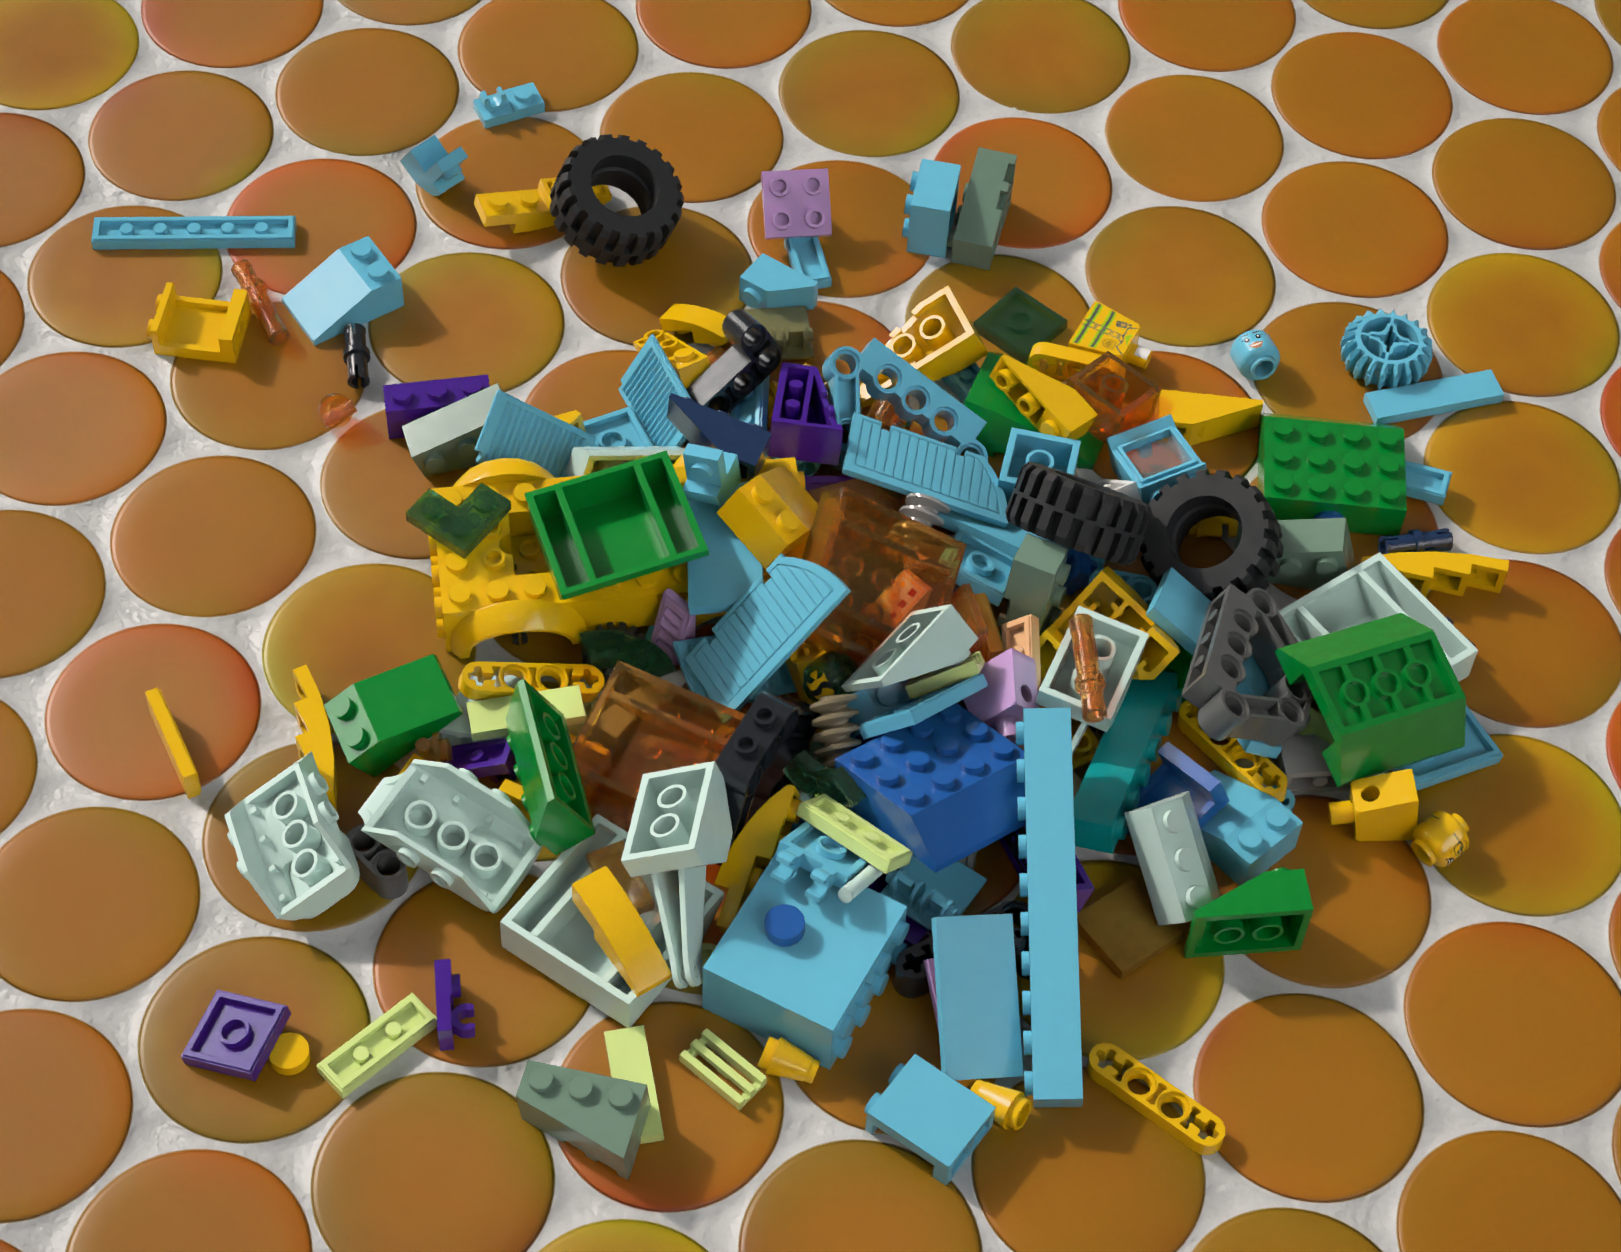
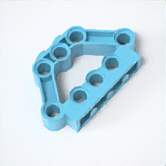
(906, 380)

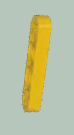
(531, 672)
(1227, 754)
(1151, 1102)

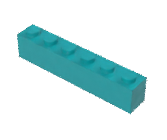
(1124, 762)

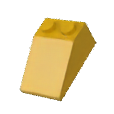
(770, 514)

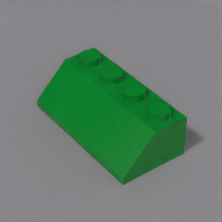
(547, 771)

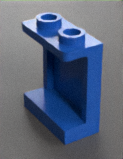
(1181, 775)

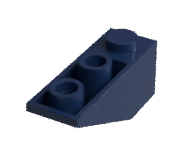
(722, 432)

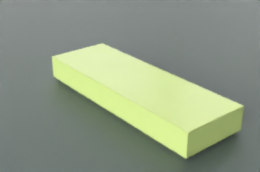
(488, 716)
(854, 833)
(377, 1045)
(631, 1061)

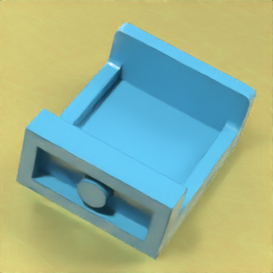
(931, 1116)

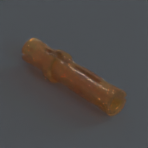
(273, 327)
(1089, 679)

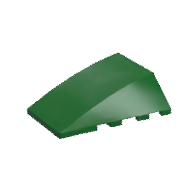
(1002, 414)

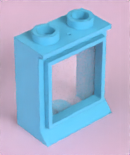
(1152, 456)

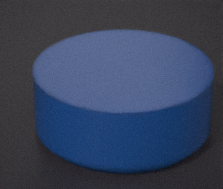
(784, 925)

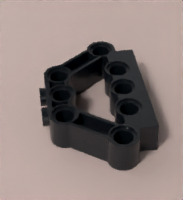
(760, 750)

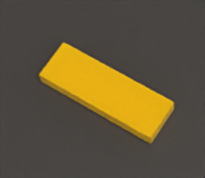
(173, 742)

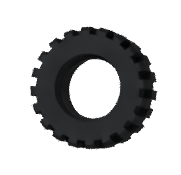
(631, 169)
(1209, 497)
(1078, 513)

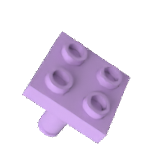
(796, 203)

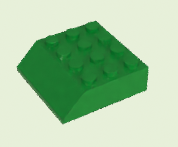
(1336, 467)
(614, 525)

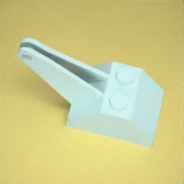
(1118, 655)
(673, 834)

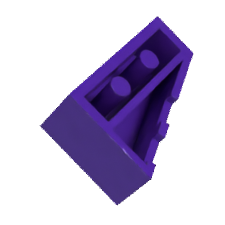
(803, 419)

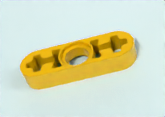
(1056, 353)

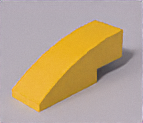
(620, 931)

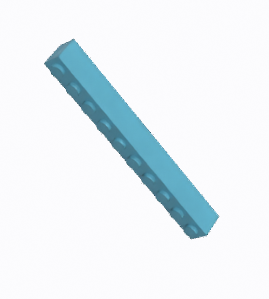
(1051, 909)

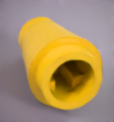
(788, 1061)
(1011, 1105)

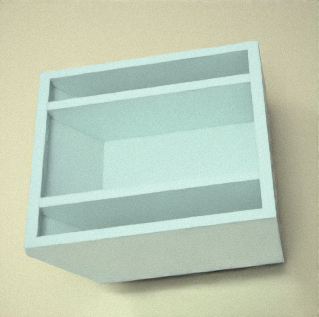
(1368, 594)
(560, 942)

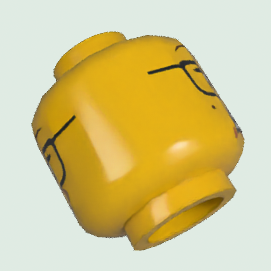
(1440, 839)

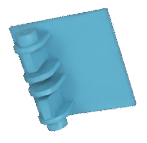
(933, 893)

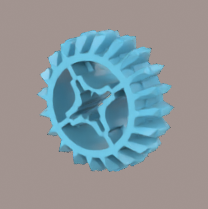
(1366, 345)

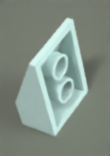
(917, 646)

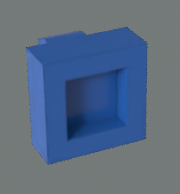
(1080, 570)

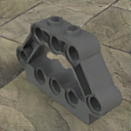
(1232, 632)

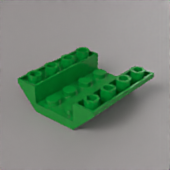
(1381, 695)

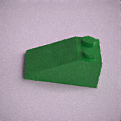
(390, 711)
(1254, 918)

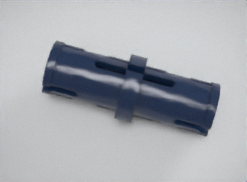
(1417, 541)

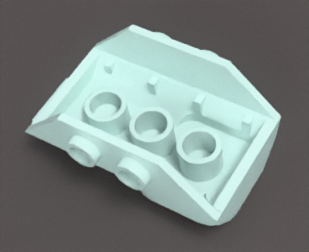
(453, 830)
(293, 844)

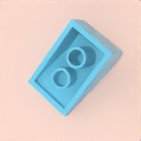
(345, 290)
(1249, 831)

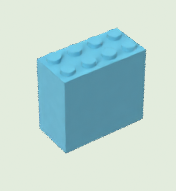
(815, 987)

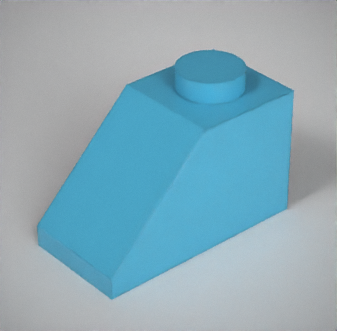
(776, 285)

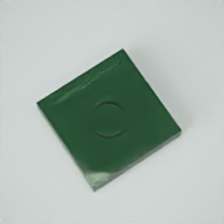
(1019, 323)

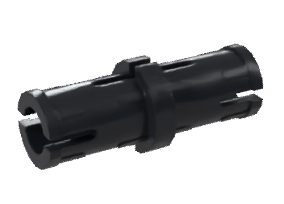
(356, 356)

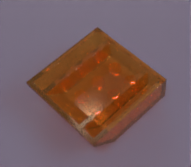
(885, 562)
(642, 729)

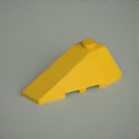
(934, 340)

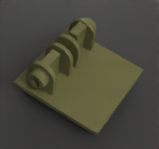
(789, 329)

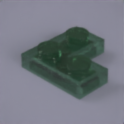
(460, 526)

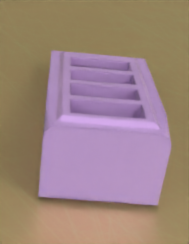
(673, 623)

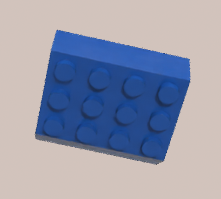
(939, 785)

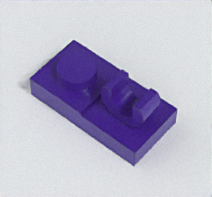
(485, 758)
(448, 1019)

